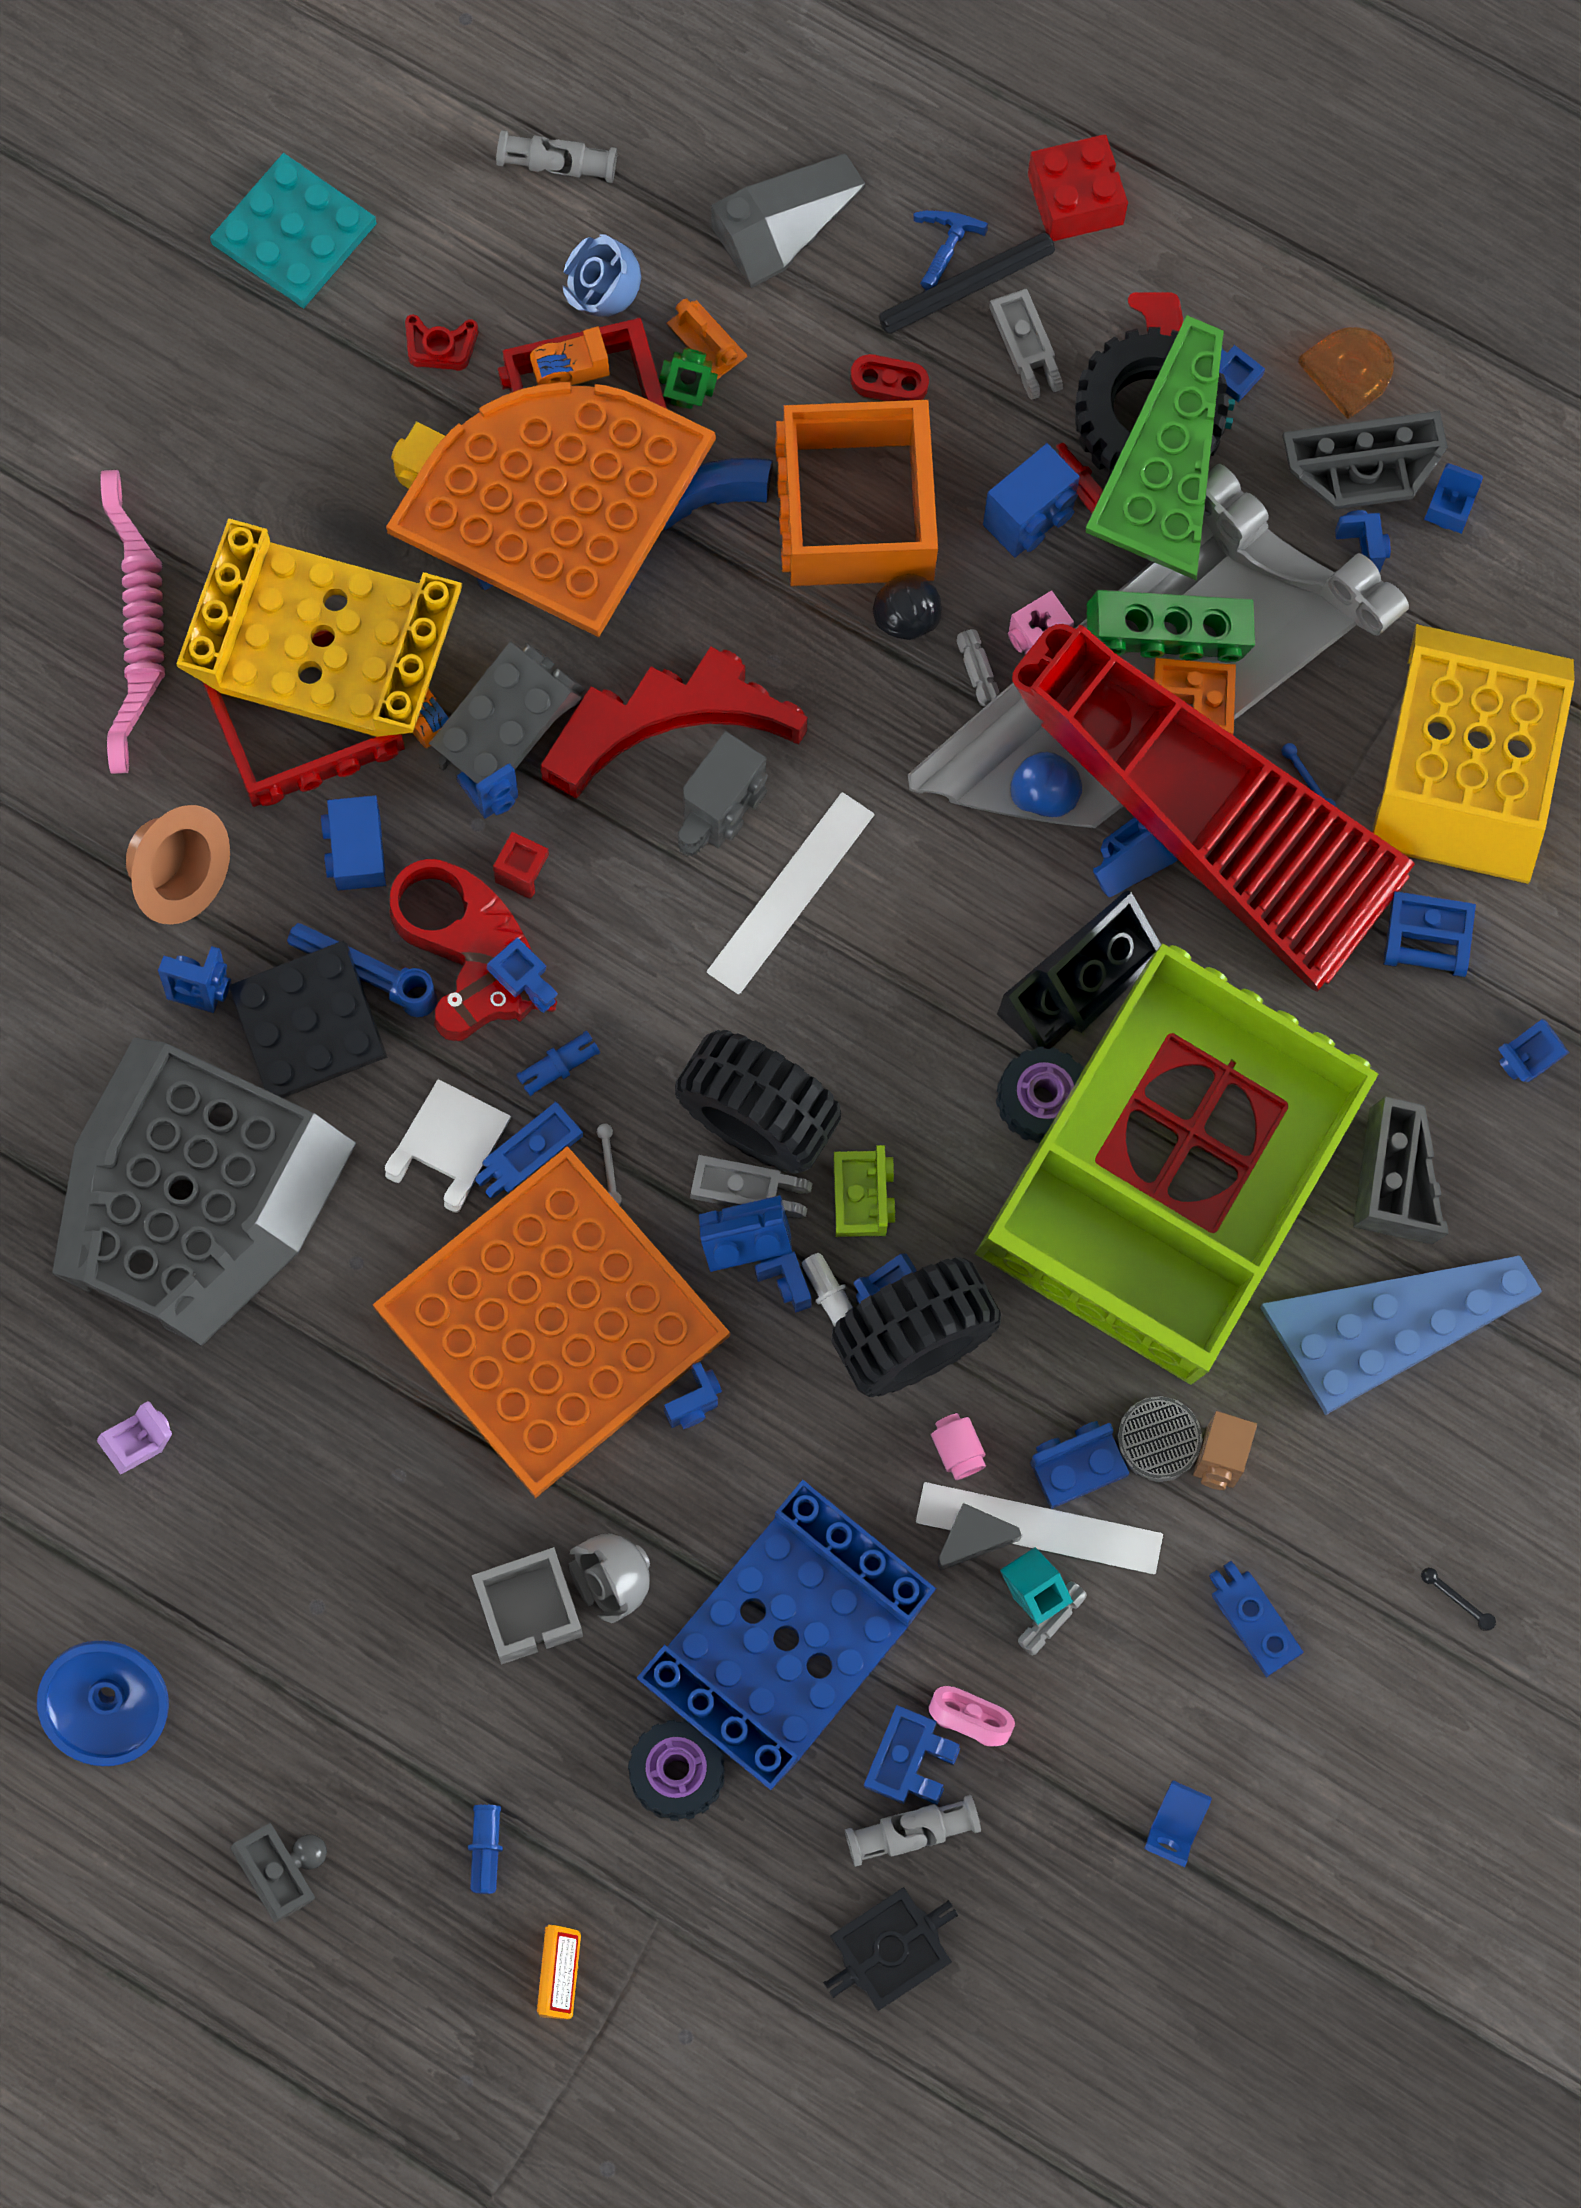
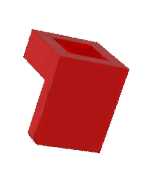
(519, 864)

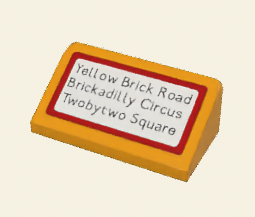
(558, 1972)

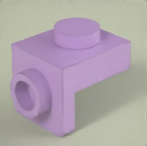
(136, 1438)

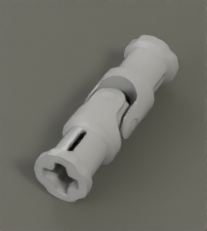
(548, 154)
(920, 1827)

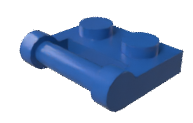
(1432, 921)

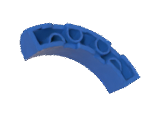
(724, 483)

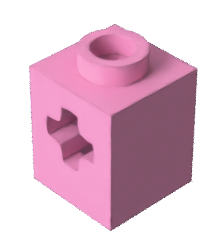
(1041, 613)

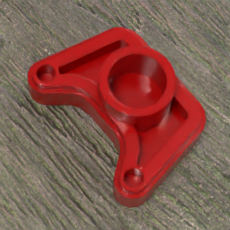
(1158, 309)
(438, 345)

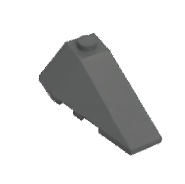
(780, 216)

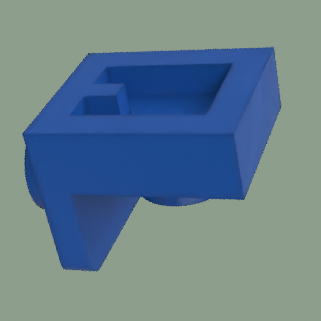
(792, 1285)

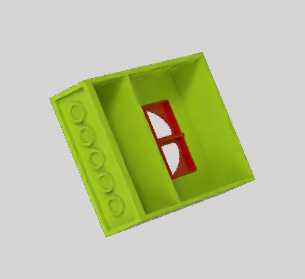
(1123, 1250)

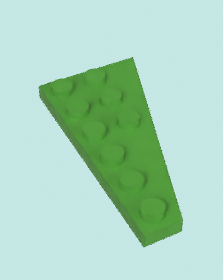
(1161, 477)

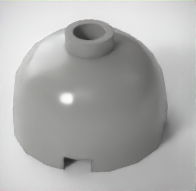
(611, 1574)

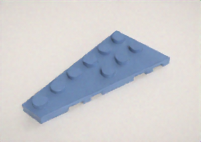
(1376, 1330)

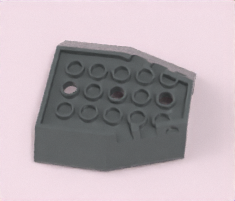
(250, 1201)

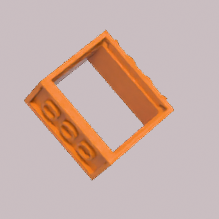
(855, 427)

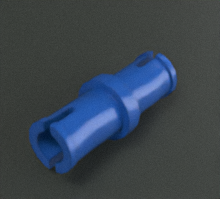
(558, 1063)

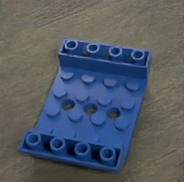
(811, 1576)

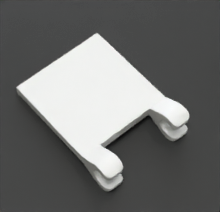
(452, 1137)

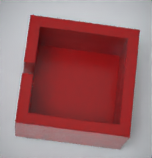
(1077, 188)

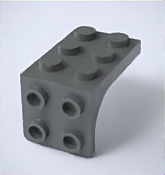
(506, 712)

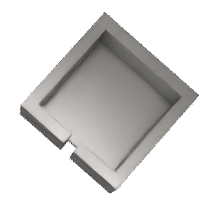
(527, 1605)

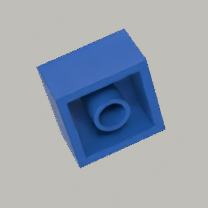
(1031, 501)

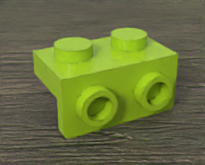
(862, 1192)

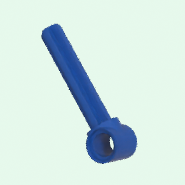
(375, 972)

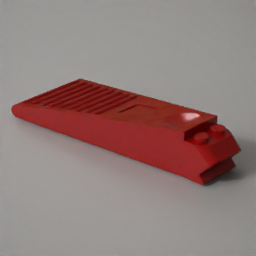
(1238, 822)

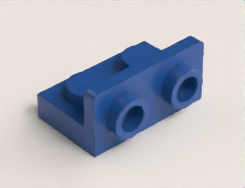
(195, 985)
(1078, 1464)

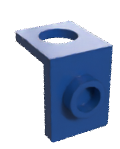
(1177, 1822)

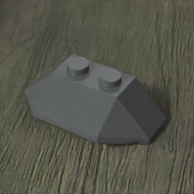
(1367, 459)

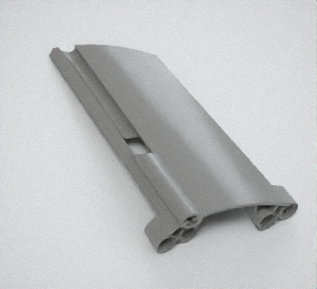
(1296, 617)

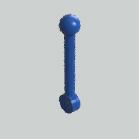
(1290, 752)

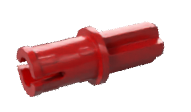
(1088, 489)

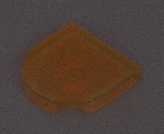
(1350, 367)

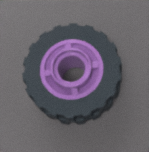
(1029, 1071)
(676, 1797)

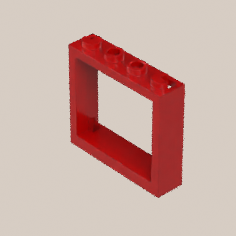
(615, 337)
(311, 774)

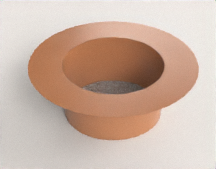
(184, 843)

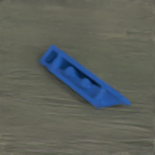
(1130, 857)

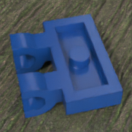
(901, 1755)

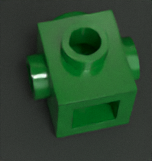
(684, 393)

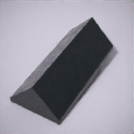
(1081, 975)

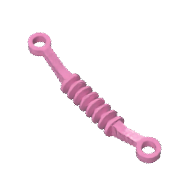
(142, 623)

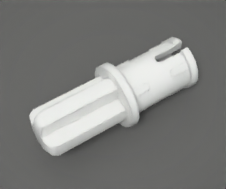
(830, 1293)

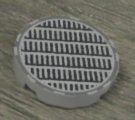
(1159, 1439)

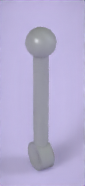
(604, 1132)

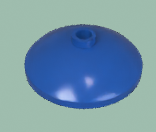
(96, 1726)

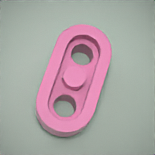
(971, 1716)

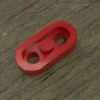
(890, 377)

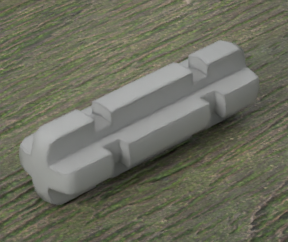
(977, 666)
(1033, 1639)

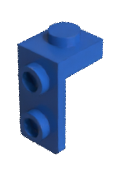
(493, 794)

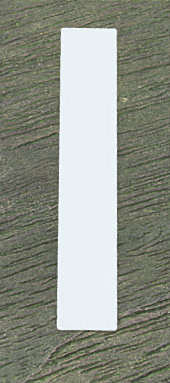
(790, 893)
(1049, 1528)

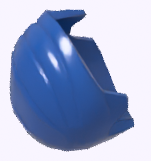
(1046, 785)

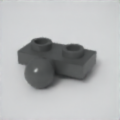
(276, 1872)

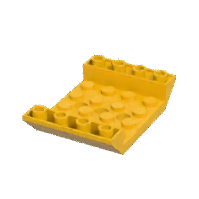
(270, 601)
(1463, 801)

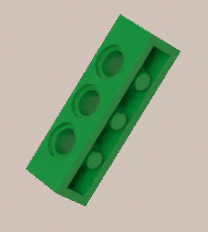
(1229, 618)

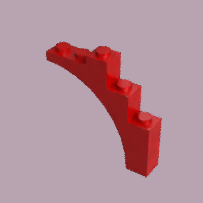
(661, 703)

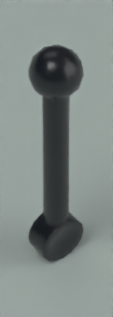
(1485, 1621)

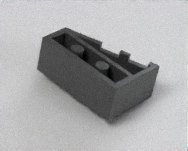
(1398, 1175)

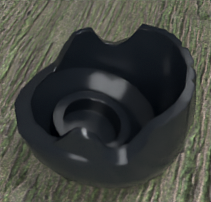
(907, 607)

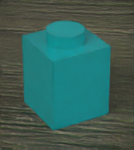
(1036, 1586)

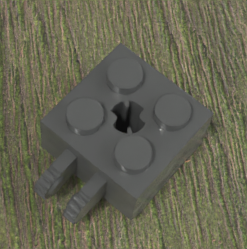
(720, 794)

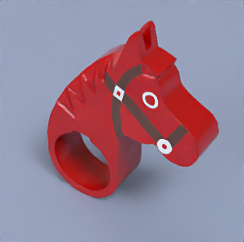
(470, 942)

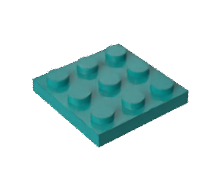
(293, 230)

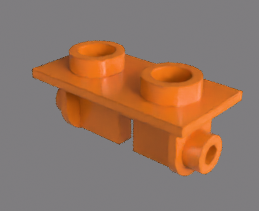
(702, 333)

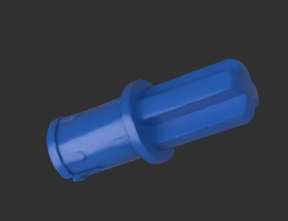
(485, 1849)

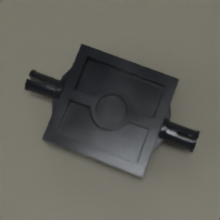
(890, 1949)

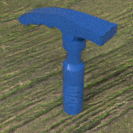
(959, 224)

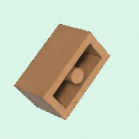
(1224, 1451)

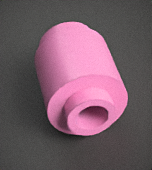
(958, 1446)

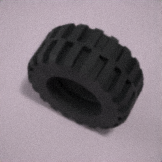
(1112, 370)
(758, 1101)
(915, 1326)

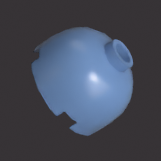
(601, 276)

